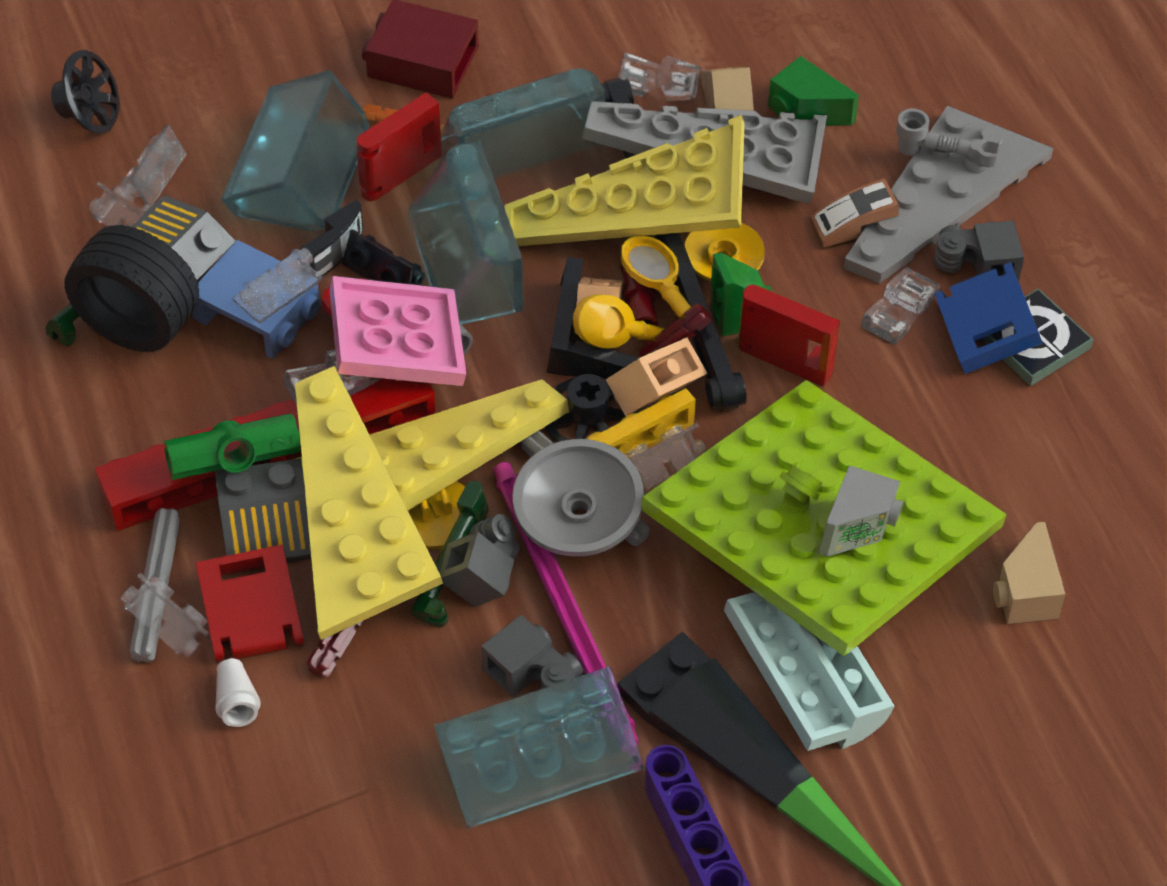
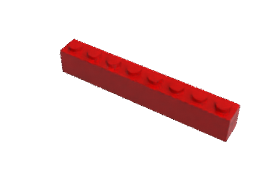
(142, 485)

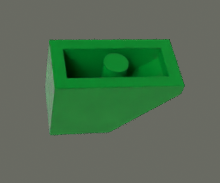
(810, 92)
(727, 288)

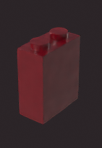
(421, 48)

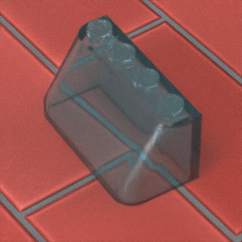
(527, 121)
(298, 154)
(468, 236)

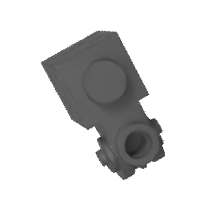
(984, 246)
(481, 562)
(526, 654)

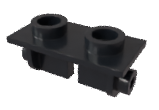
(379, 263)

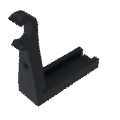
(580, 357)

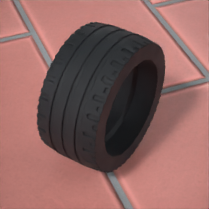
(131, 288)

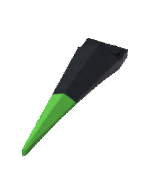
(710, 715)

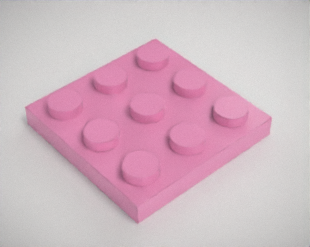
(396, 331)

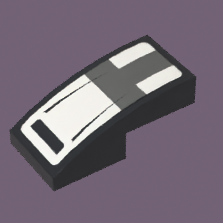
(330, 247)

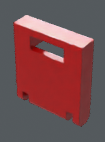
(399, 147)
(781, 331)
(251, 607)

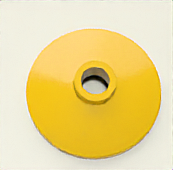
(739, 243)

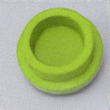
(800, 484)

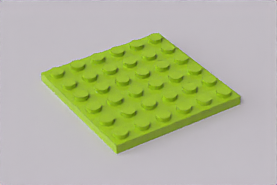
(743, 521)

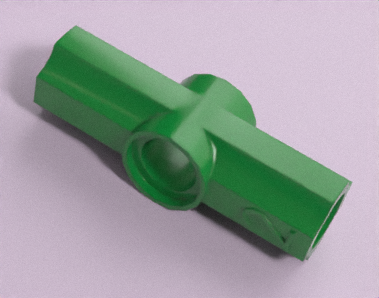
(206, 453)

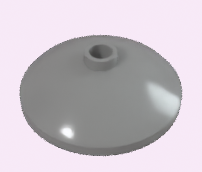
(572, 478)

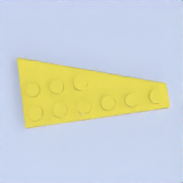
(647, 194)
(451, 443)
(358, 526)

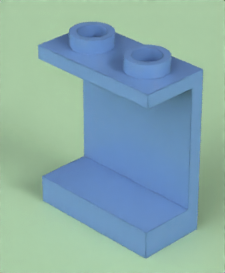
(226, 279)

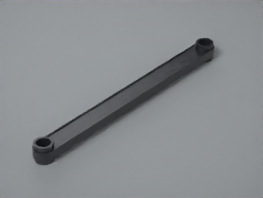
(723, 387)

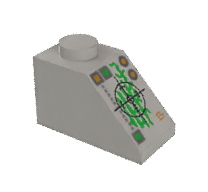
(860, 511)

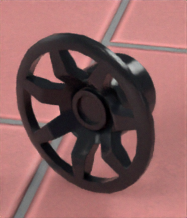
(80, 95)
(588, 406)

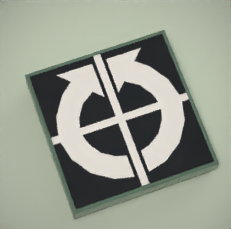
(1060, 335)

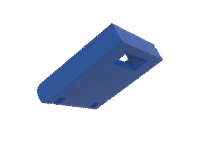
(983, 308)

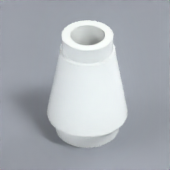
(235, 695)

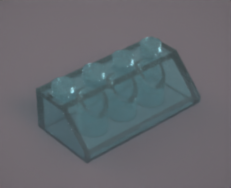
(539, 747)

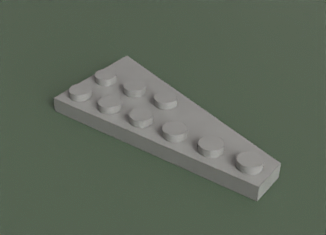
(778, 152)
(941, 192)

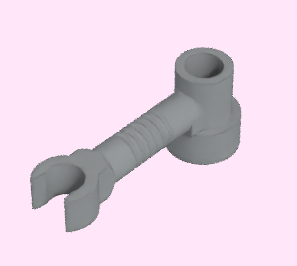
(914, 134)

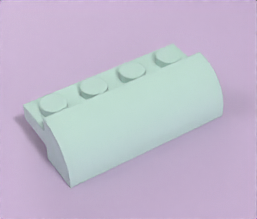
(818, 688)

